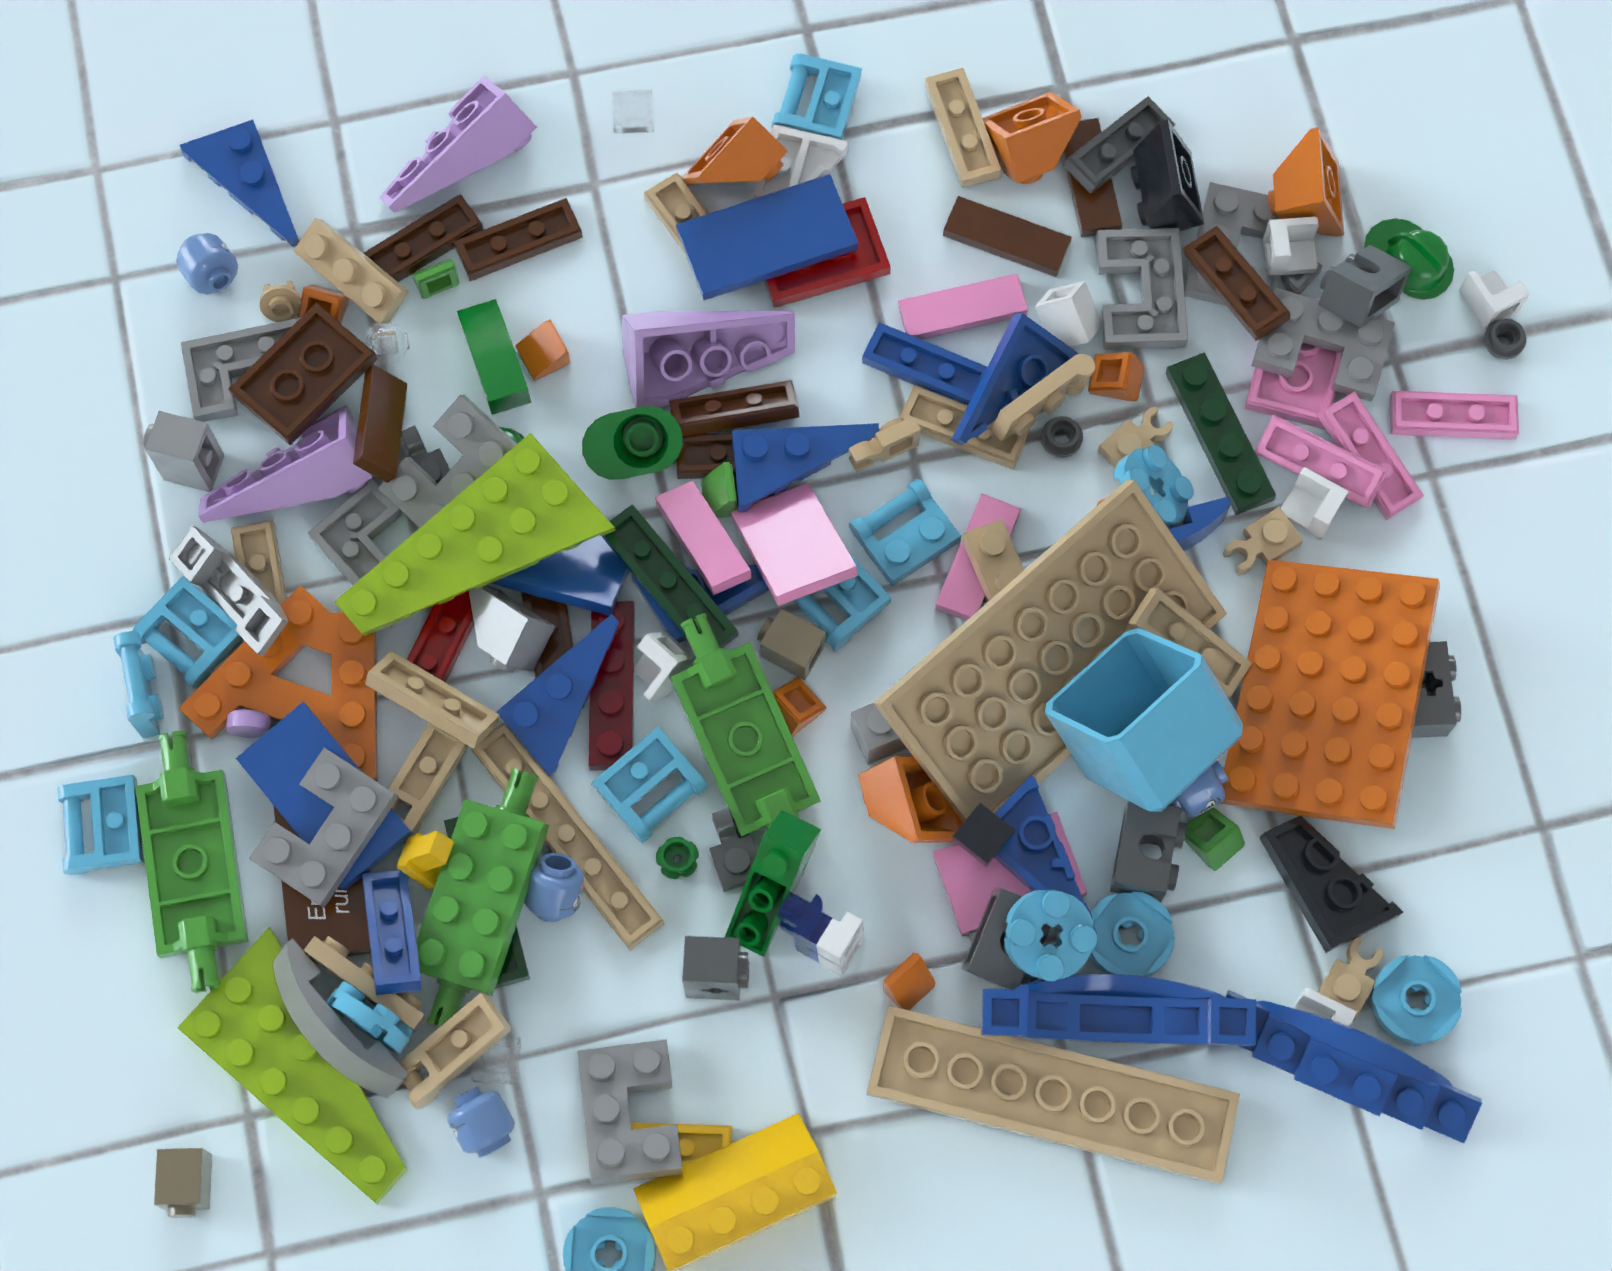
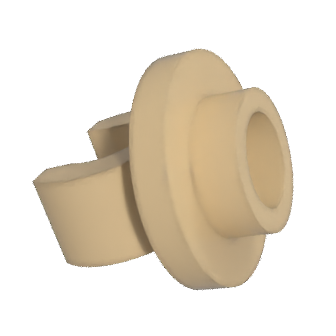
(280, 302)

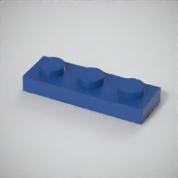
(923, 364)
(391, 932)

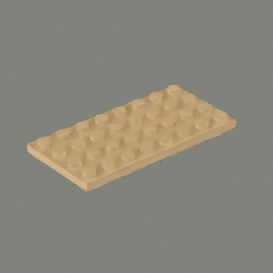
(982, 694)

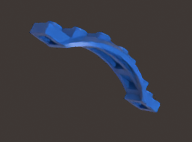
(1119, 1011)
(1360, 1070)

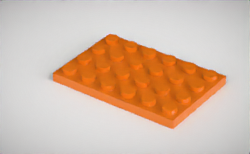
(1331, 692)

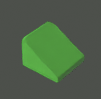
(436, 278)
(719, 490)
(1214, 838)

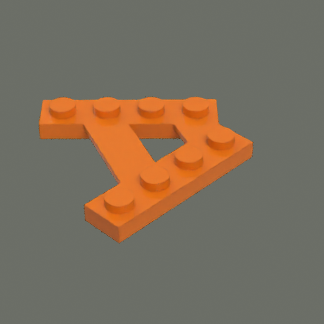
(252, 682)

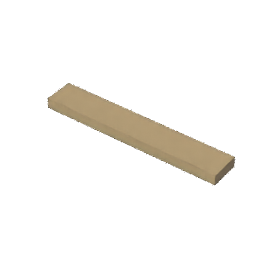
(568, 834)

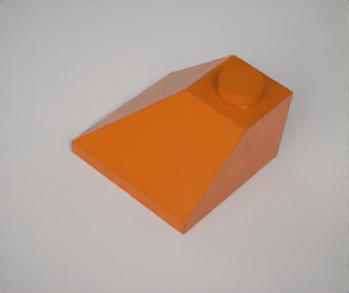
(1032, 136)
(738, 155)
(1309, 185)
(908, 801)

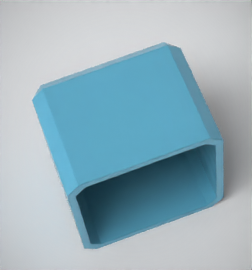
(1145, 719)

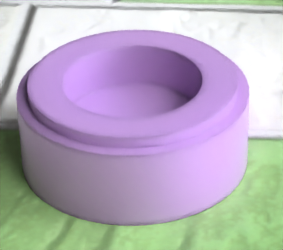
(248, 723)

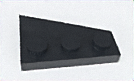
(1326, 888)

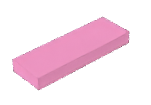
(962, 307)
(1454, 415)
(1357, 432)
(1298, 448)
(703, 537)
(962, 590)

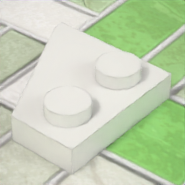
(807, 158)

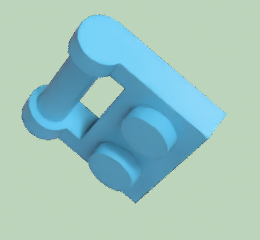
(830, 100)
(912, 543)
(857, 598)
(198, 621)
(138, 670)
(642, 771)
(113, 821)

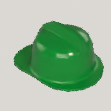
(1422, 249)
(632, 442)

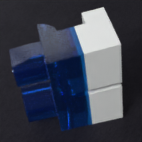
(820, 935)

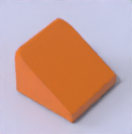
(330, 300)
(543, 351)
(1117, 376)
(798, 704)
(909, 982)

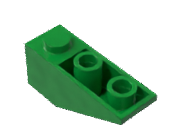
(773, 875)

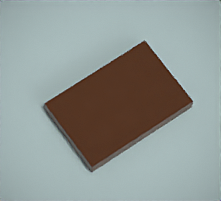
(303, 374)

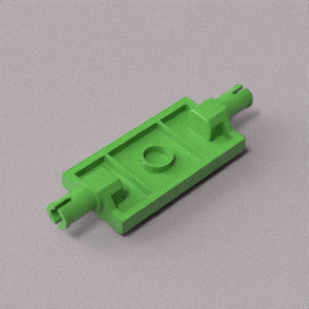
(741, 732)
(191, 863)
(480, 896)

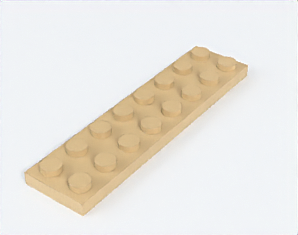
(1054, 1095)

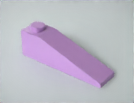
(482, 132)
(688, 351)
(306, 472)

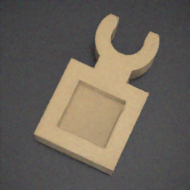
(1130, 437)
(891, 440)
(1266, 538)
(1348, 982)

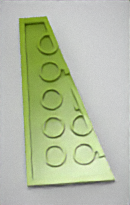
(492, 529)
(261, 1047)

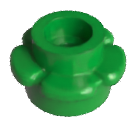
(677, 846)

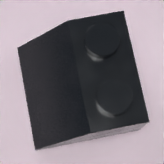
(1166, 180)

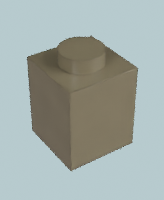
(791, 643)
(183, 1181)

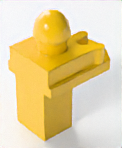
(424, 857)

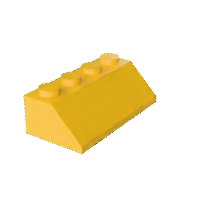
(735, 1193)

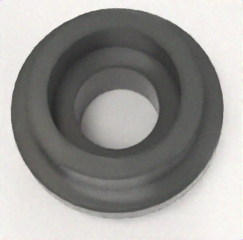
(1512, 331)
(1065, 426)

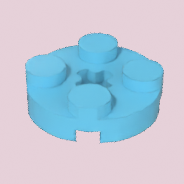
(1154, 469)
(1024, 932)
(1155, 934)
(1442, 1000)
(370, 1019)
(604, 1226)

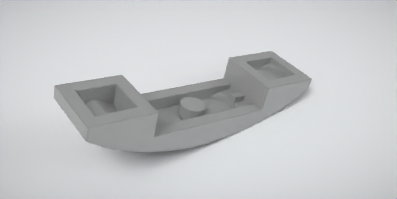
(232, 588)
(324, 1030)

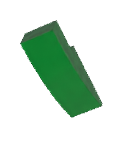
(494, 357)

